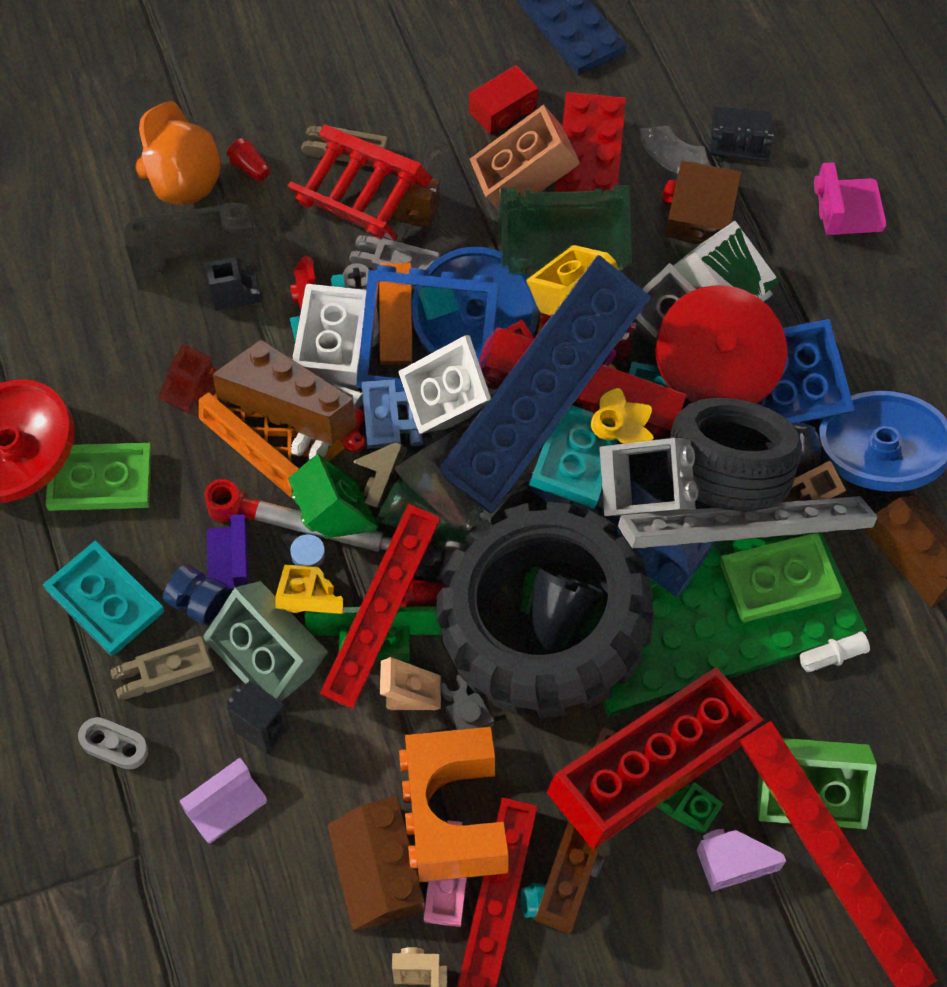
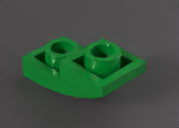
(692, 807)

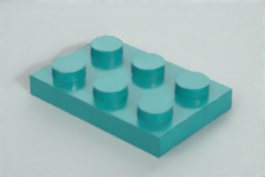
(571, 460)
(103, 598)

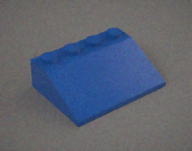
(813, 376)

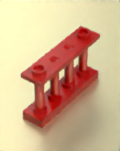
(361, 153)

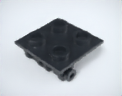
(741, 133)

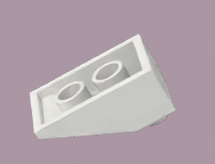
(331, 333)
(445, 386)

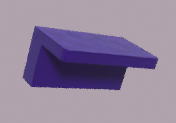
(229, 553)

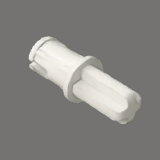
(834, 652)

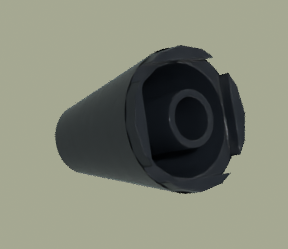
(558, 610)

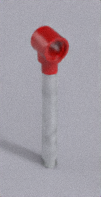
(276, 515)

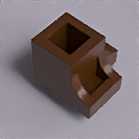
(418, 204)

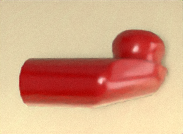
(354, 441)

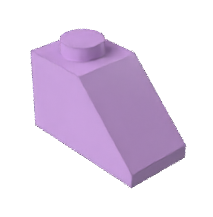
(736, 858)

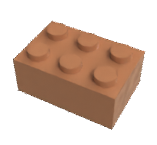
(525, 156)

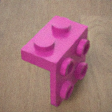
(848, 204)

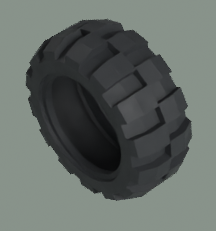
(543, 539)

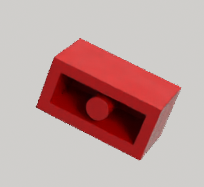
(503, 100)

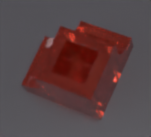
(188, 378)

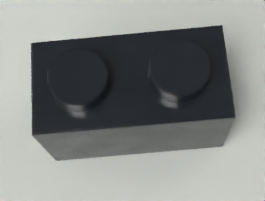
(257, 716)

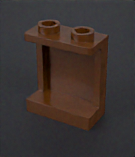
(702, 201)

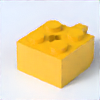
(558, 277)

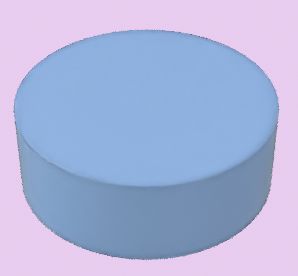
(307, 551)

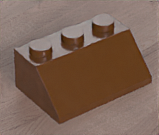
(915, 545)
(375, 864)

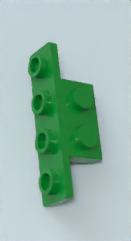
(397, 643)

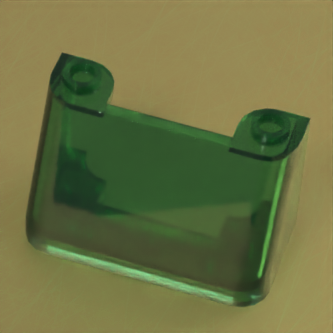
(546, 224)

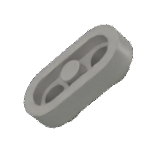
(115, 743)

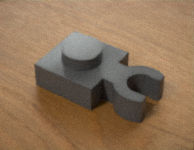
(466, 710)

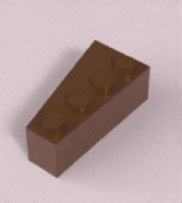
(285, 392)

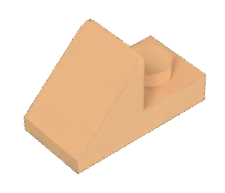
(409, 686)

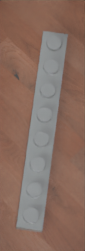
(721, 524)

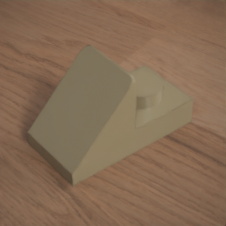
(384, 463)

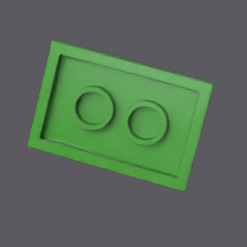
(102, 478)
(780, 577)

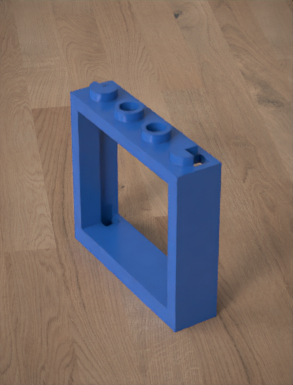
(418, 277)

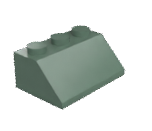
(264, 641)

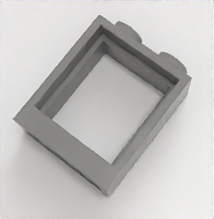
(617, 483)

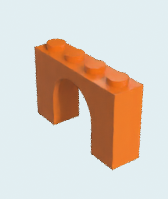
(443, 848)

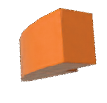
(396, 319)

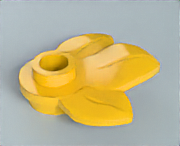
(625, 418)

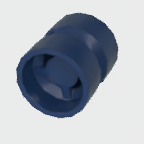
(192, 592)

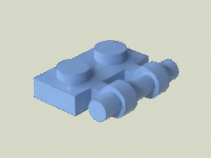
(381, 415)

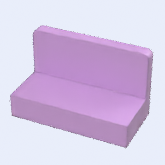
(223, 801)

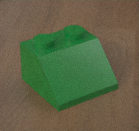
(330, 500)

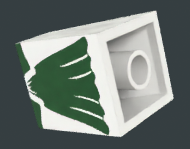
(729, 261)

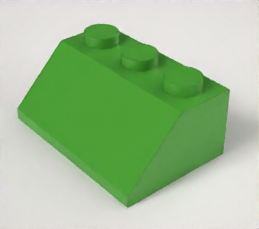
(840, 775)

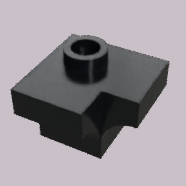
(231, 285)

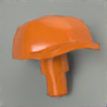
(176, 156)

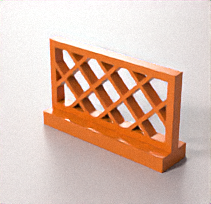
(251, 444)

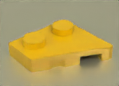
(306, 590)

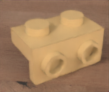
(418, 968)

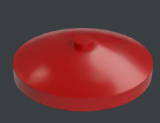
(721, 345)
(33, 437)

